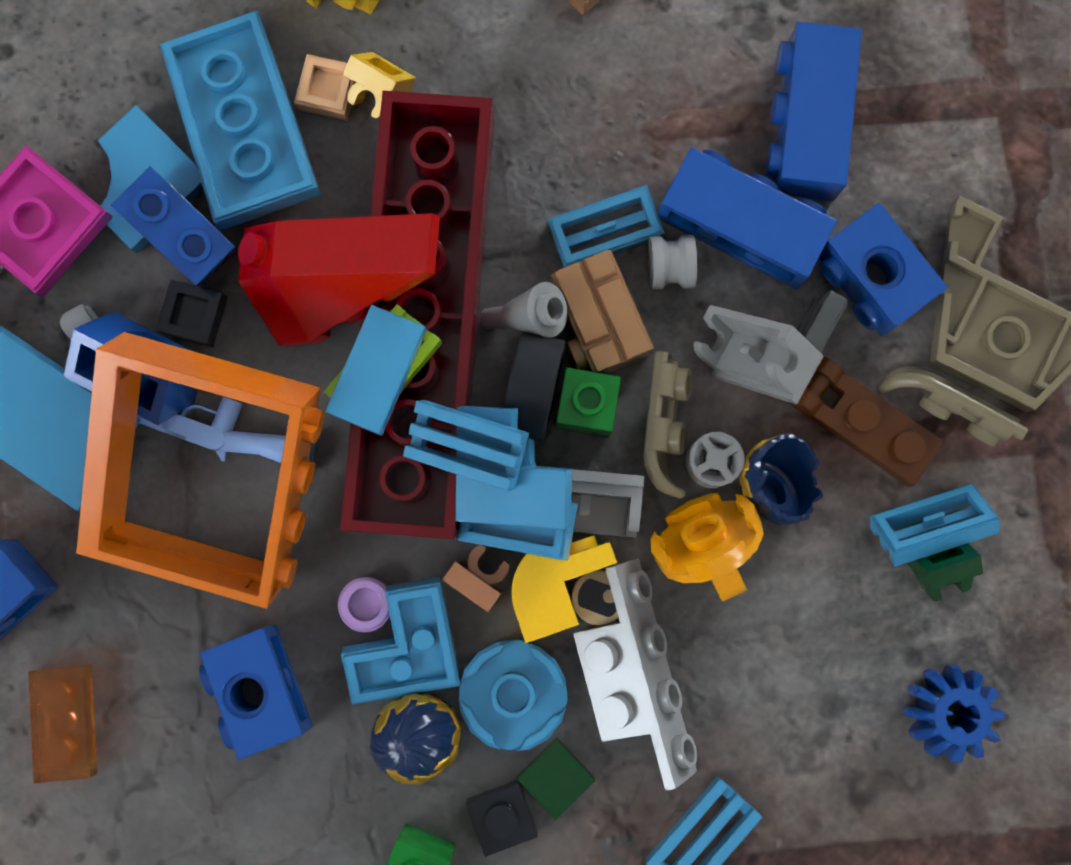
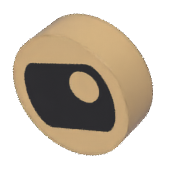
(594, 599)

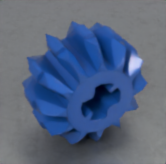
(973, 718)

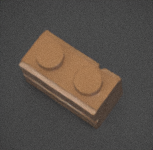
(601, 316)

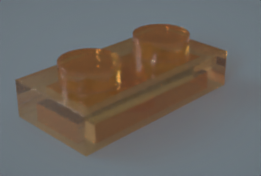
(62, 723)

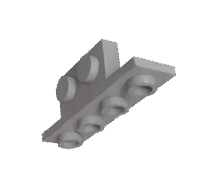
(632, 678)

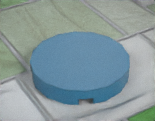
(513, 695)

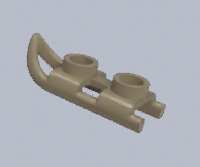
(944, 398)
(663, 434)

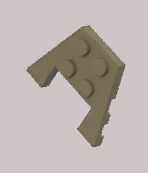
(991, 327)

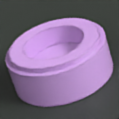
(364, 604)

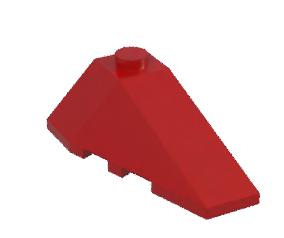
(330, 269)

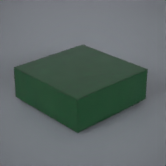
(555, 778)

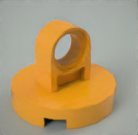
(709, 542)

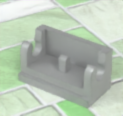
(759, 354)
(607, 503)

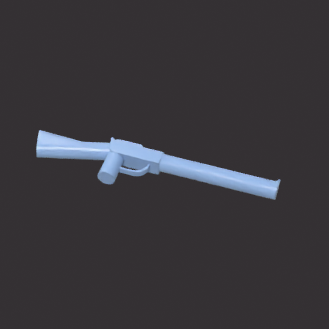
(220, 434)

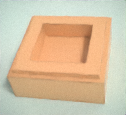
(324, 88)

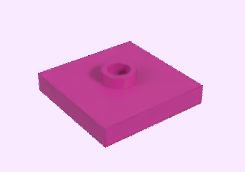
(43, 221)

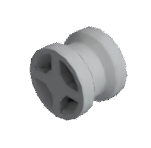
(672, 262)
(723, 454)

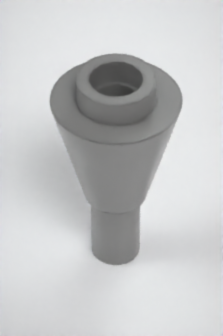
(535, 311)

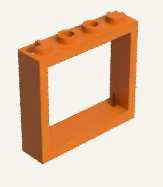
(108, 461)

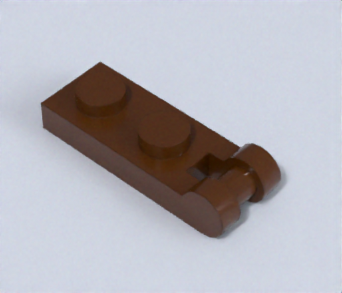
(869, 424)

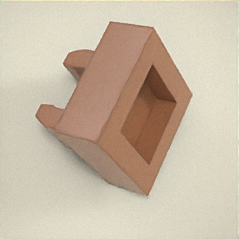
(474, 582)

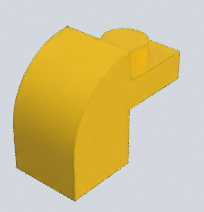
(541, 592)

